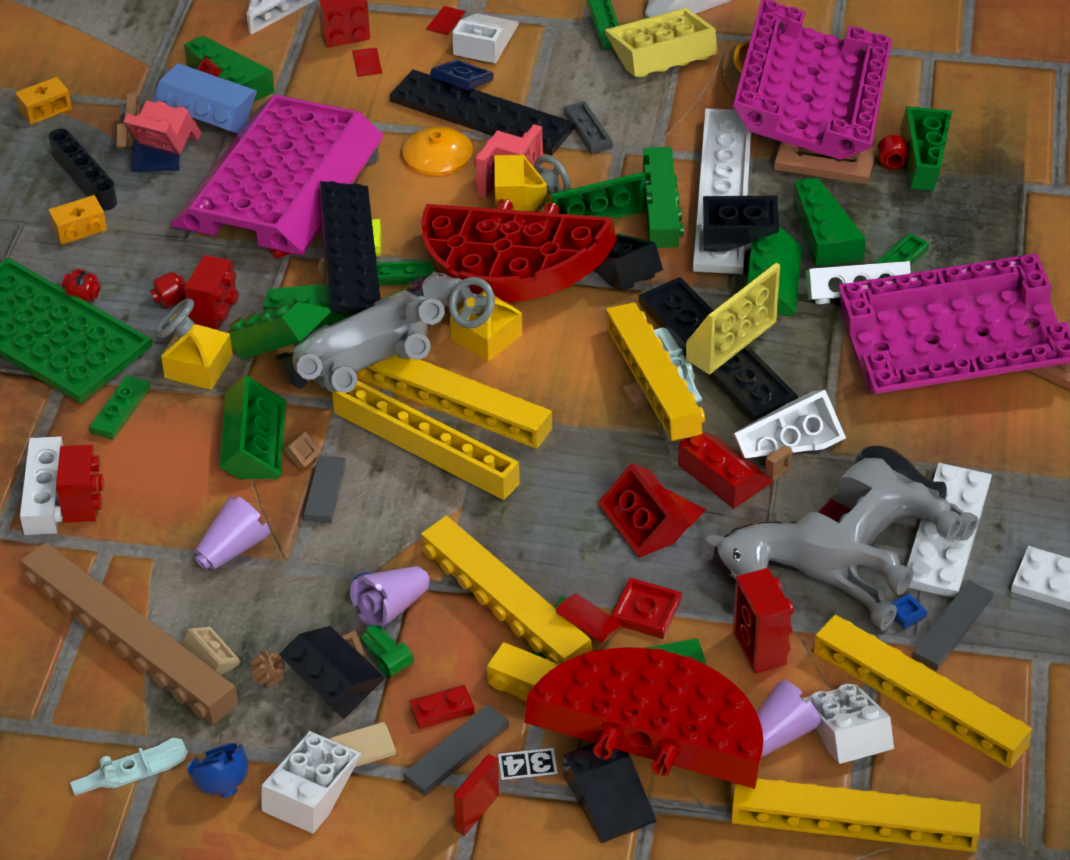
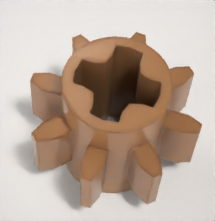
(267, 669)

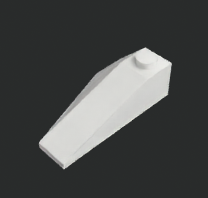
(801, 425)

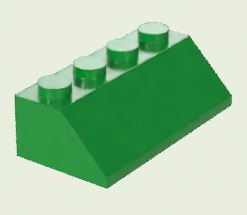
(607, 198)
(786, 252)
(274, 328)
(252, 431)

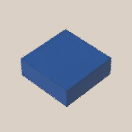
(909, 611)

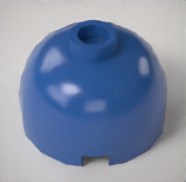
(220, 770)

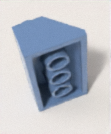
(206, 97)

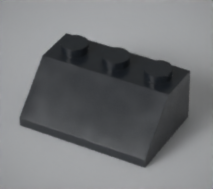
(332, 668)

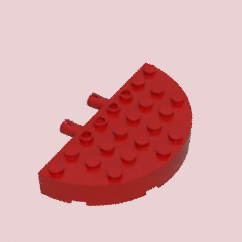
(514, 250)
(654, 709)

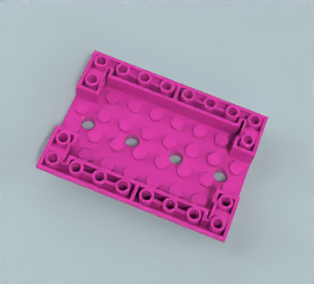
(801, 65)
(285, 207)
(951, 310)

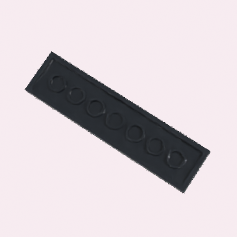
(478, 110)
(348, 247)
(744, 376)

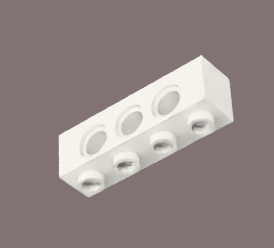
(818, 278)
(40, 498)

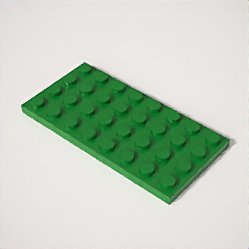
(61, 334)

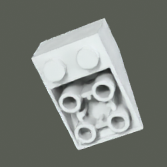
(482, 37)
(851, 723)
(308, 782)

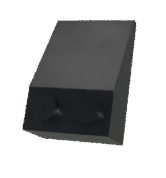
(738, 220)
(630, 262)
(608, 791)

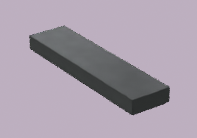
(952, 625)
(456, 750)

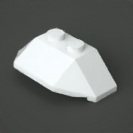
(659, 7)
(265, 12)

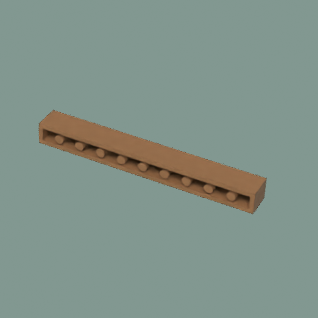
(129, 633)

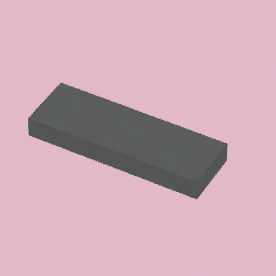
(588, 127)
(325, 489)

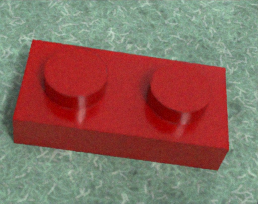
(442, 706)

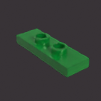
(603, 18)
(119, 407)

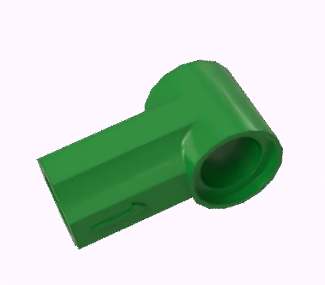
(389, 655)

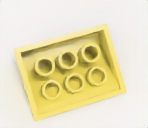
(663, 42)
(735, 322)

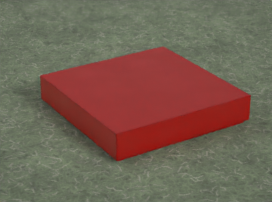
(647, 607)
(588, 618)
(476, 794)

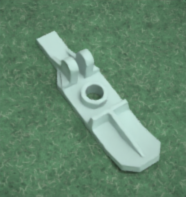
(677, 357)
(144, 763)

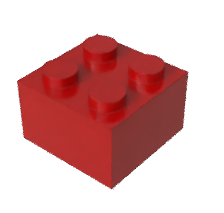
(343, 21)
(212, 290)
(79, 483)

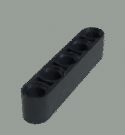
(82, 168)

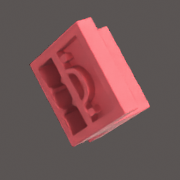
(163, 126)
(505, 144)

